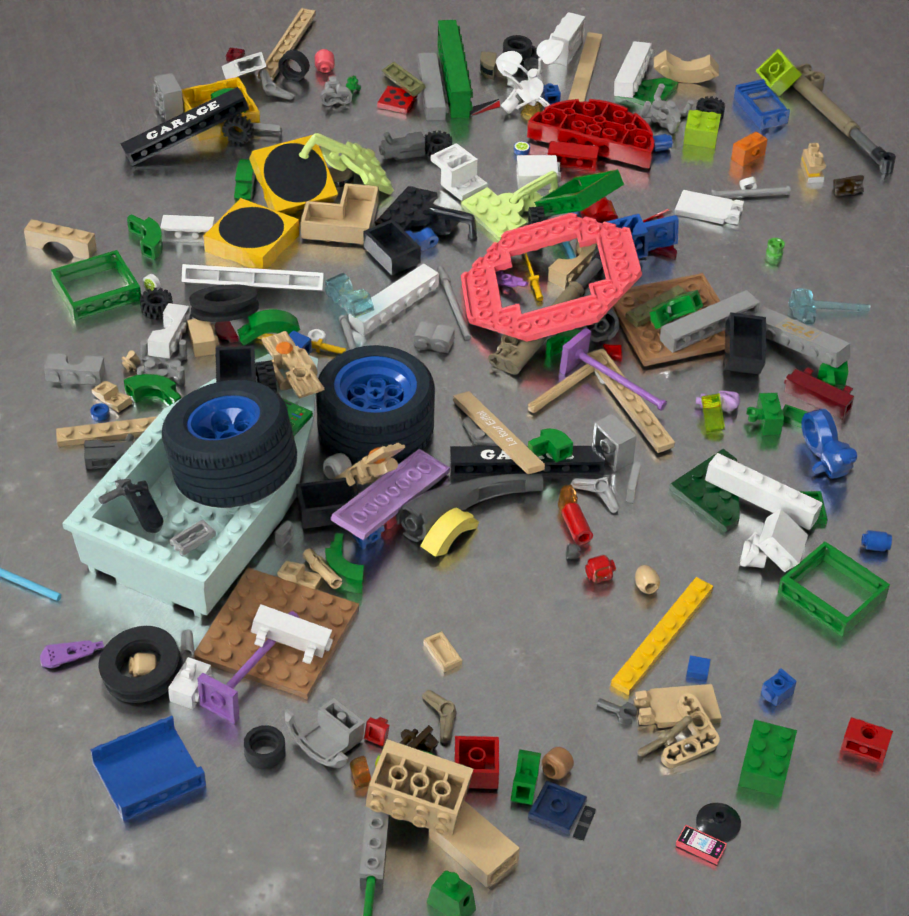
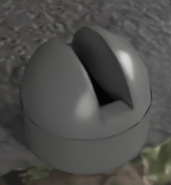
(572, 551)

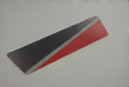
(485, 107)

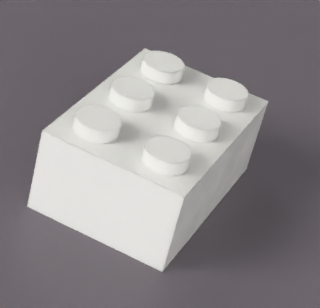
(571, 33)

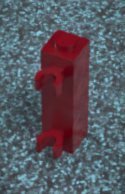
(819, 393)

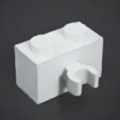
(185, 685)

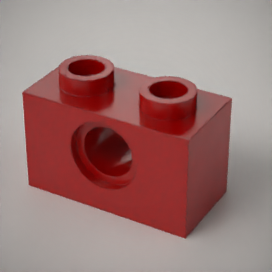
(866, 740)

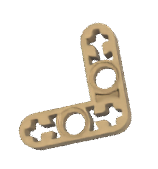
(699, 735)

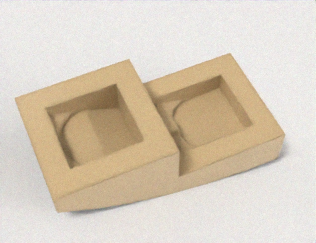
(110, 395)
(296, 573)

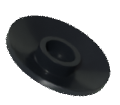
(721, 829)

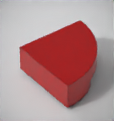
(613, 351)

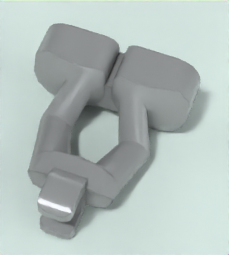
(330, 96)

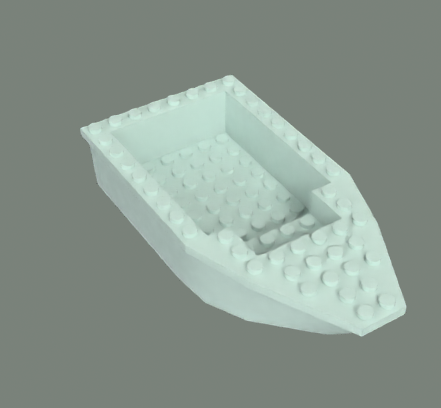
(116, 543)

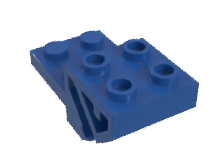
(650, 234)

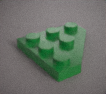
(648, 88)

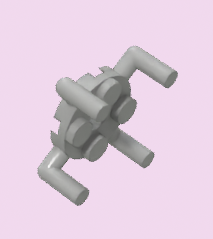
(665, 111)
(153, 364)

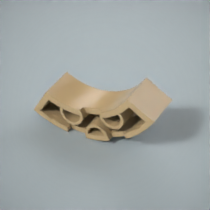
(686, 71)

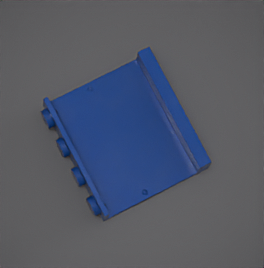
(147, 768)

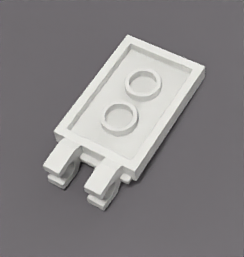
(709, 207)

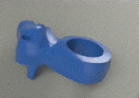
(822, 439)

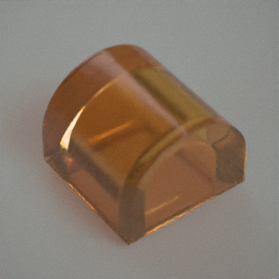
(566, 496)
(360, 772)

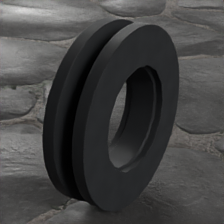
(224, 303)
(131, 642)

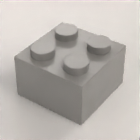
(168, 96)
(617, 441)

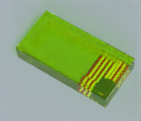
(713, 413)

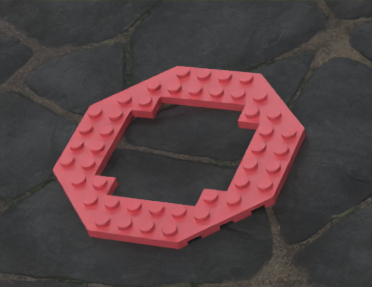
(483, 293)

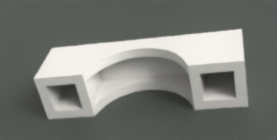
(164, 342)

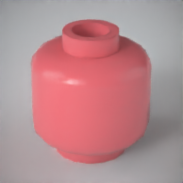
(324, 61)

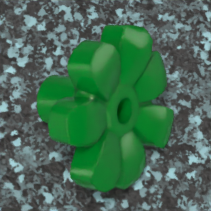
(352, 84)

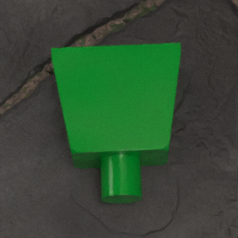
(452, 895)

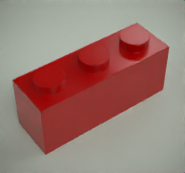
(575, 155)

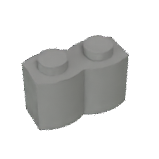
(434, 337)

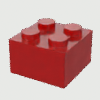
(482, 756)

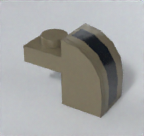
(488, 65)
(341, 177)

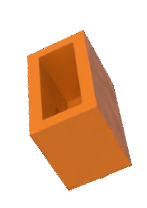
(749, 148)

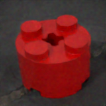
(601, 211)

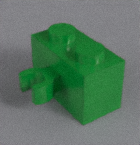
(768, 413)

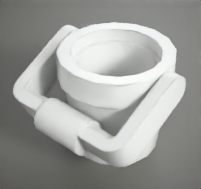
(752, 554)

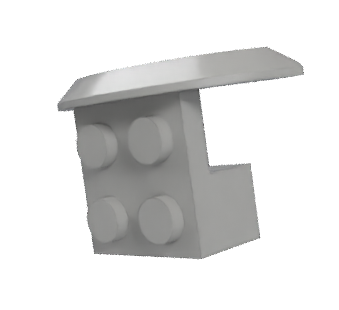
(330, 736)

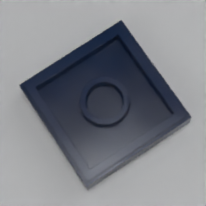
(557, 807)

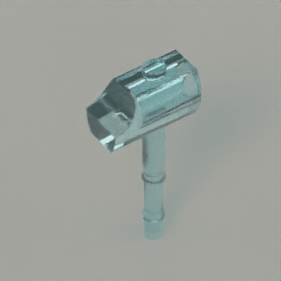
(805, 306)

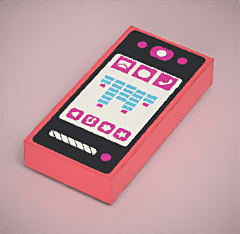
(701, 844)

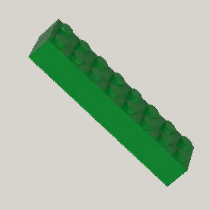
(454, 69)

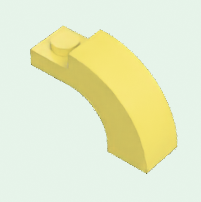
(446, 530)

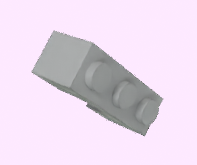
(88, 372)

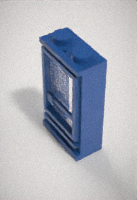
(761, 104)

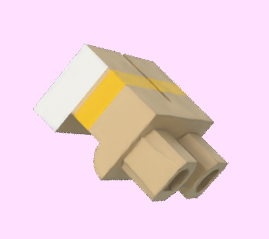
(813, 163)

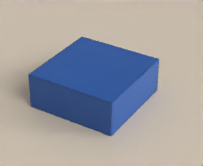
(698, 667)

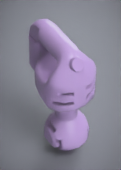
(729, 400)

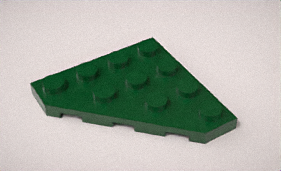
(708, 499)

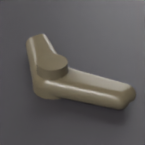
(447, 713)
(666, 738)

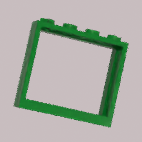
(576, 196)
(103, 301)
(820, 609)

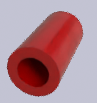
(577, 523)

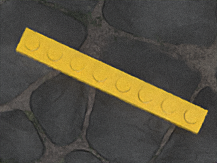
(661, 636)

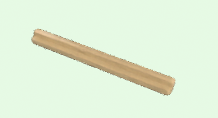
(560, 388)

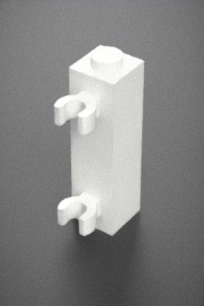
(291, 632)

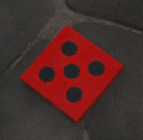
(396, 100)

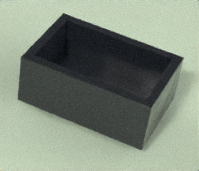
(392, 247)
(745, 343)
(235, 363)
(321, 499)

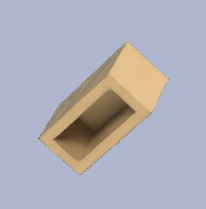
(202, 337)

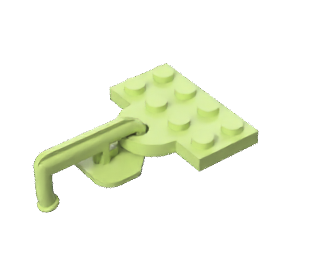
(353, 157)
(504, 211)

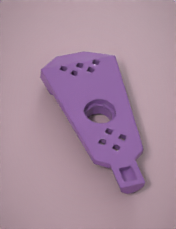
(509, 280)
(58, 654)

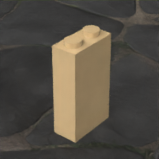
(478, 846)

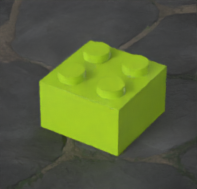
(778, 72)
(702, 128)

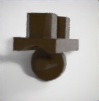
(848, 185)
(424, 739)

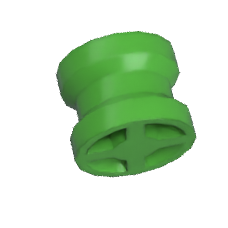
(775, 248)

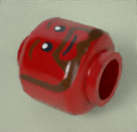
(600, 569)

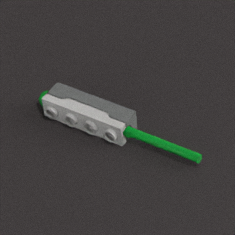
(373, 856)

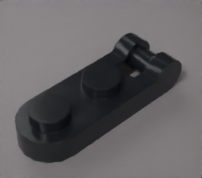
(144, 506)

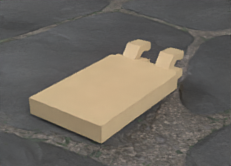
(664, 705)

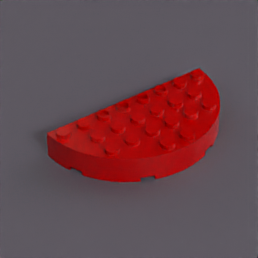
(596, 123)

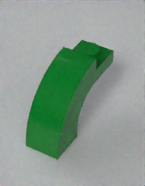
(244, 180)
(150, 232)
(675, 308)
(267, 322)
(151, 387)
(351, 574)

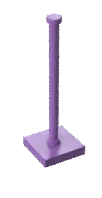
(576, 351)
(223, 698)

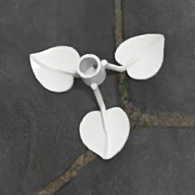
(533, 87)
(512, 102)

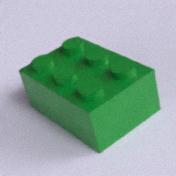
(767, 758)

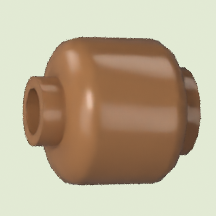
(557, 763)

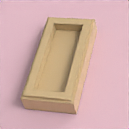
(442, 651)

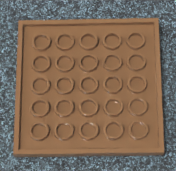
(646, 338)
(231, 643)

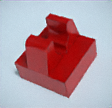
(377, 730)

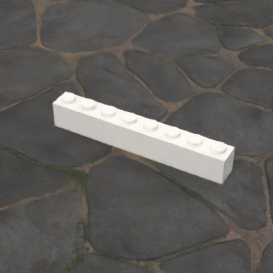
(253, 277)

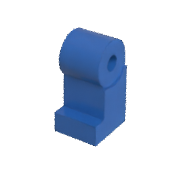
(425, 238)

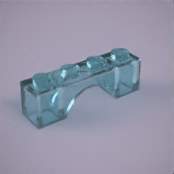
(353, 301)

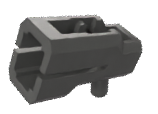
(403, 148)
(105, 454)

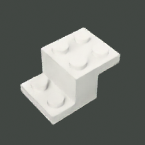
(459, 171)

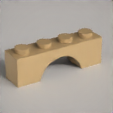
(79, 242)
(567, 270)

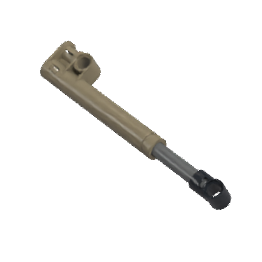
(810, 86)
(515, 353)

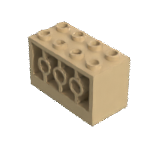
(418, 787)

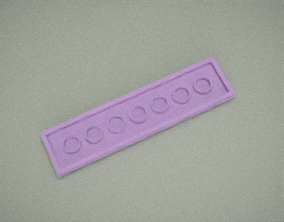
(389, 493)

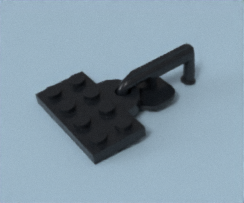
(417, 208)

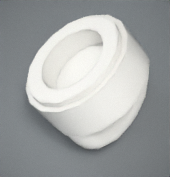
(747, 182)

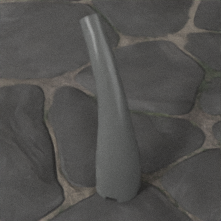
(609, 323)
(423, 511)

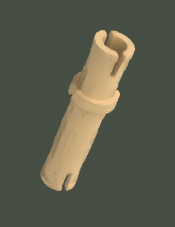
(319, 565)

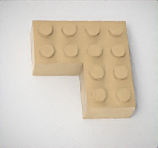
(342, 221)

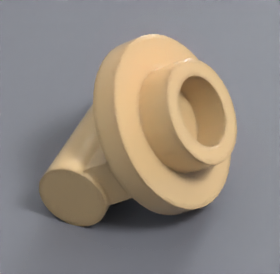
(131, 361)

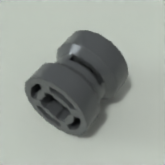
(530, 63)

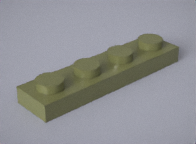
(403, 79)
(641, 315)

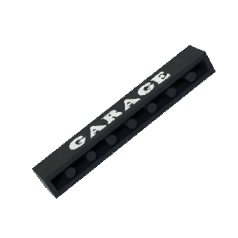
(184, 126)
(494, 461)

